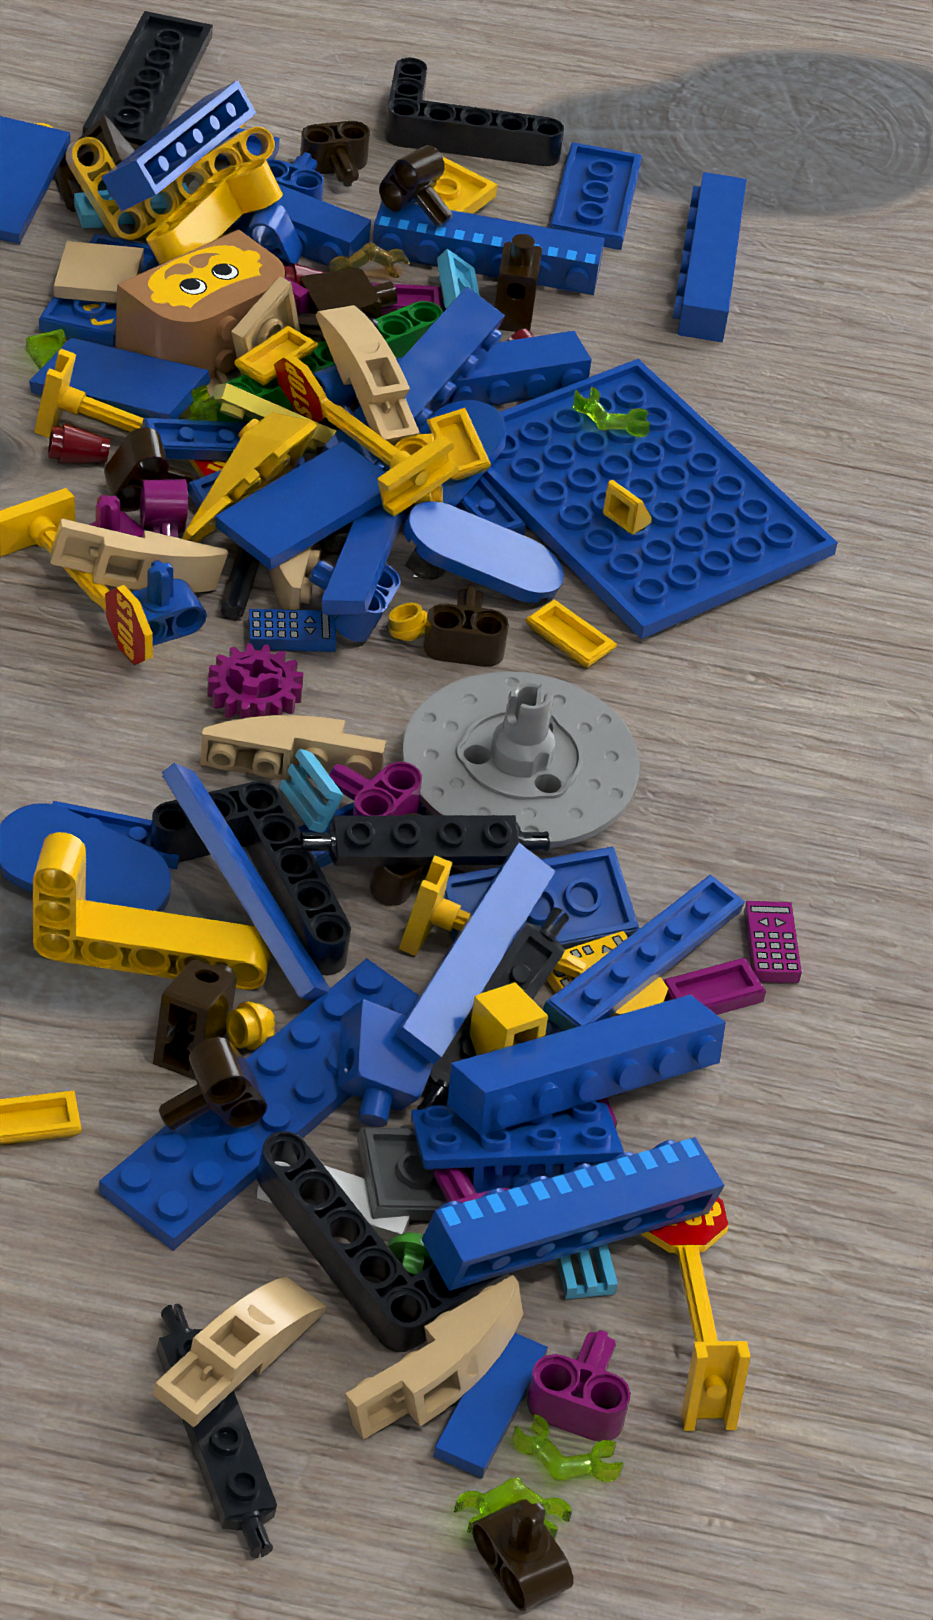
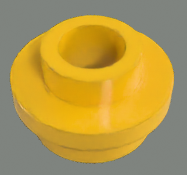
(407, 621)

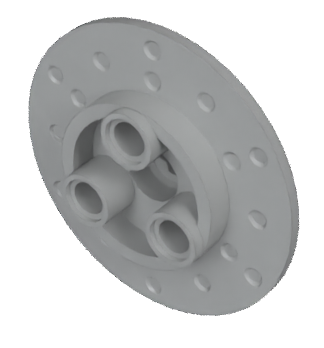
(524, 751)

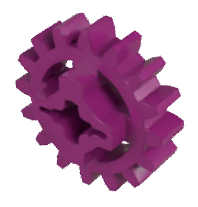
(254, 683)

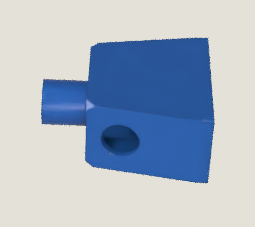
(378, 1063)

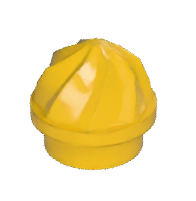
(250, 1025)

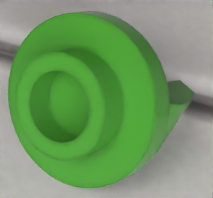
(410, 1252)

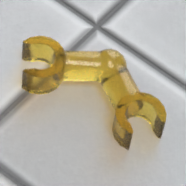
(367, 253)

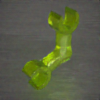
(203, 405)
(634, 422)
(563, 1467)
(508, 1493)

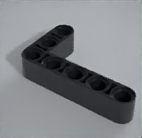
(465, 129)
(273, 842)
(365, 1253)

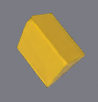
(625, 508)

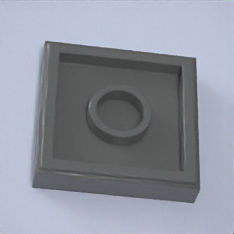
(395, 1175)

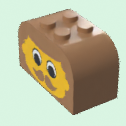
(194, 302)

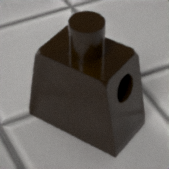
(520, 273)
(346, 289)
(197, 996)

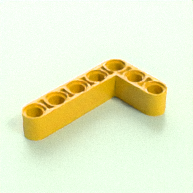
(142, 213)
(128, 937)

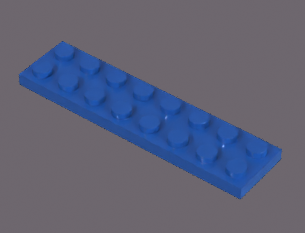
(196, 1170)

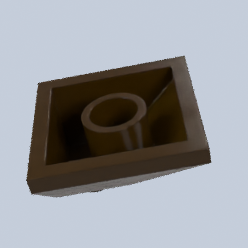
(113, 142)

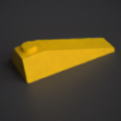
(262, 456)

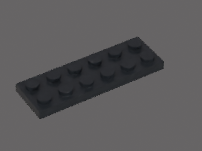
(151, 76)

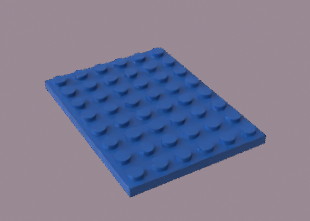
(713, 513)

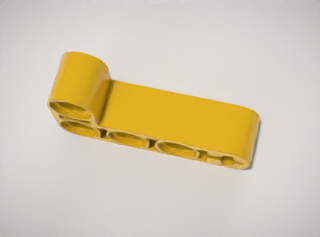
(215, 208)

